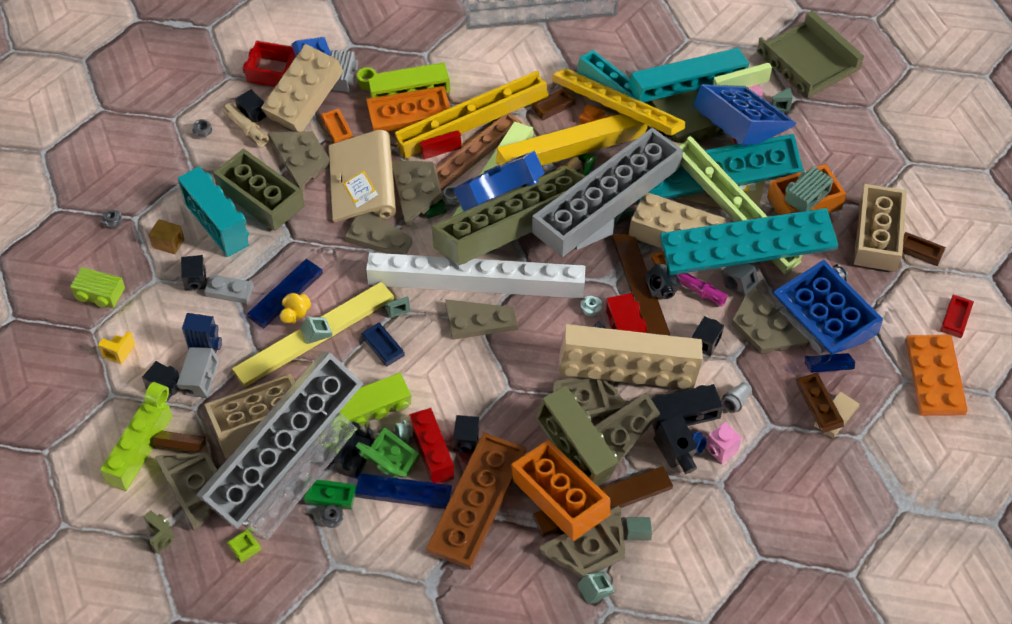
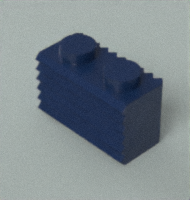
(201, 332)

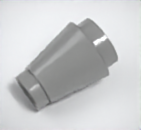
(736, 397)

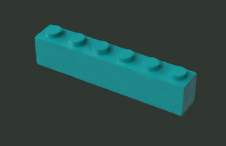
(685, 74)

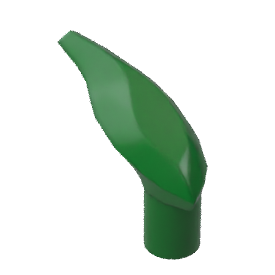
(589, 162)

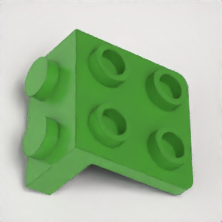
(390, 454)

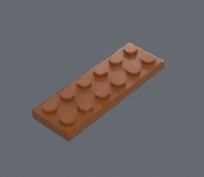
(475, 501)

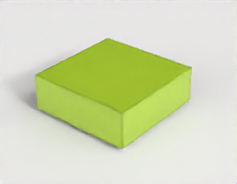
(244, 545)

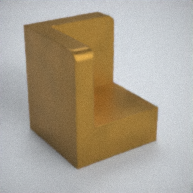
(166, 236)

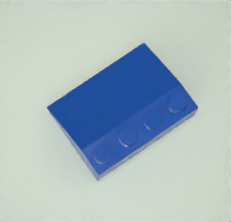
(741, 113)
(829, 308)

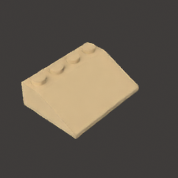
(241, 412)

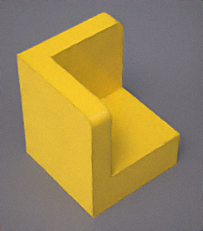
(117, 348)

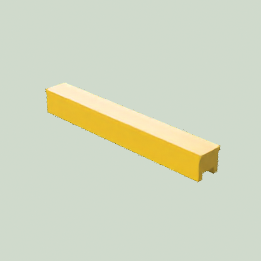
(473, 112)
(575, 140)

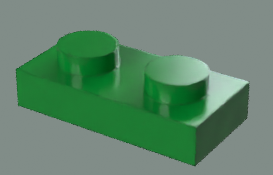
(331, 493)

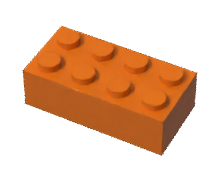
(561, 490)

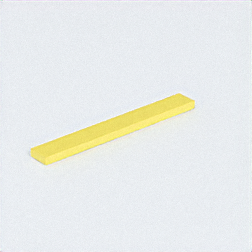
(295, 343)

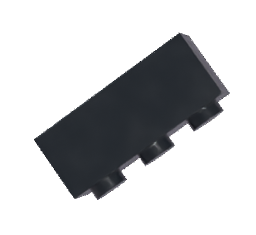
(695, 405)

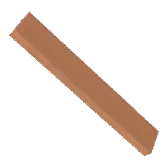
(474, 151)

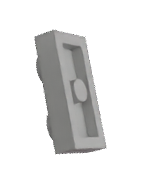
(229, 289)

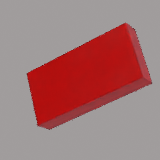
(441, 144)
(956, 316)

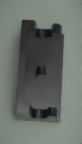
(348, 459)

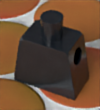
(676, 443)

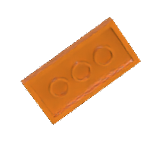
(406, 108)
(936, 375)

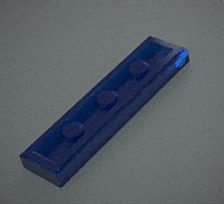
(296, 282)
(403, 491)

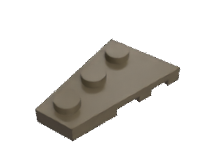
(377, 234)
(479, 319)
(628, 425)

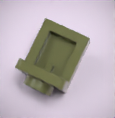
(160, 526)

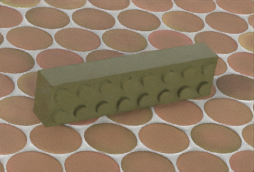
(499, 219)

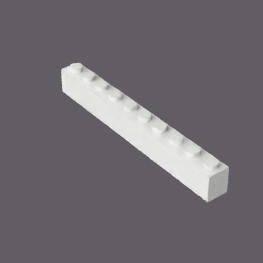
(476, 275)

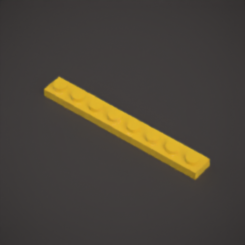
(618, 101)

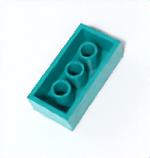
(214, 211)

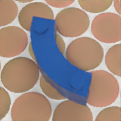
(499, 180)

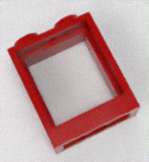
(268, 51)

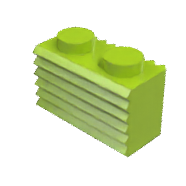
(97, 287)

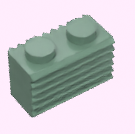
(808, 189)

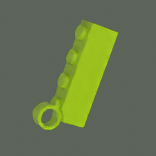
(404, 79)
(377, 400)
(137, 439)

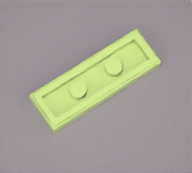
(746, 77)

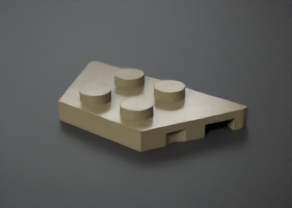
(300, 154)
(417, 187)
(766, 325)
(593, 395)
(186, 478)
(591, 551)

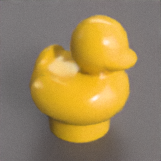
(295, 307)

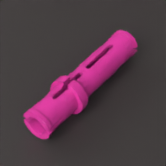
(704, 289)

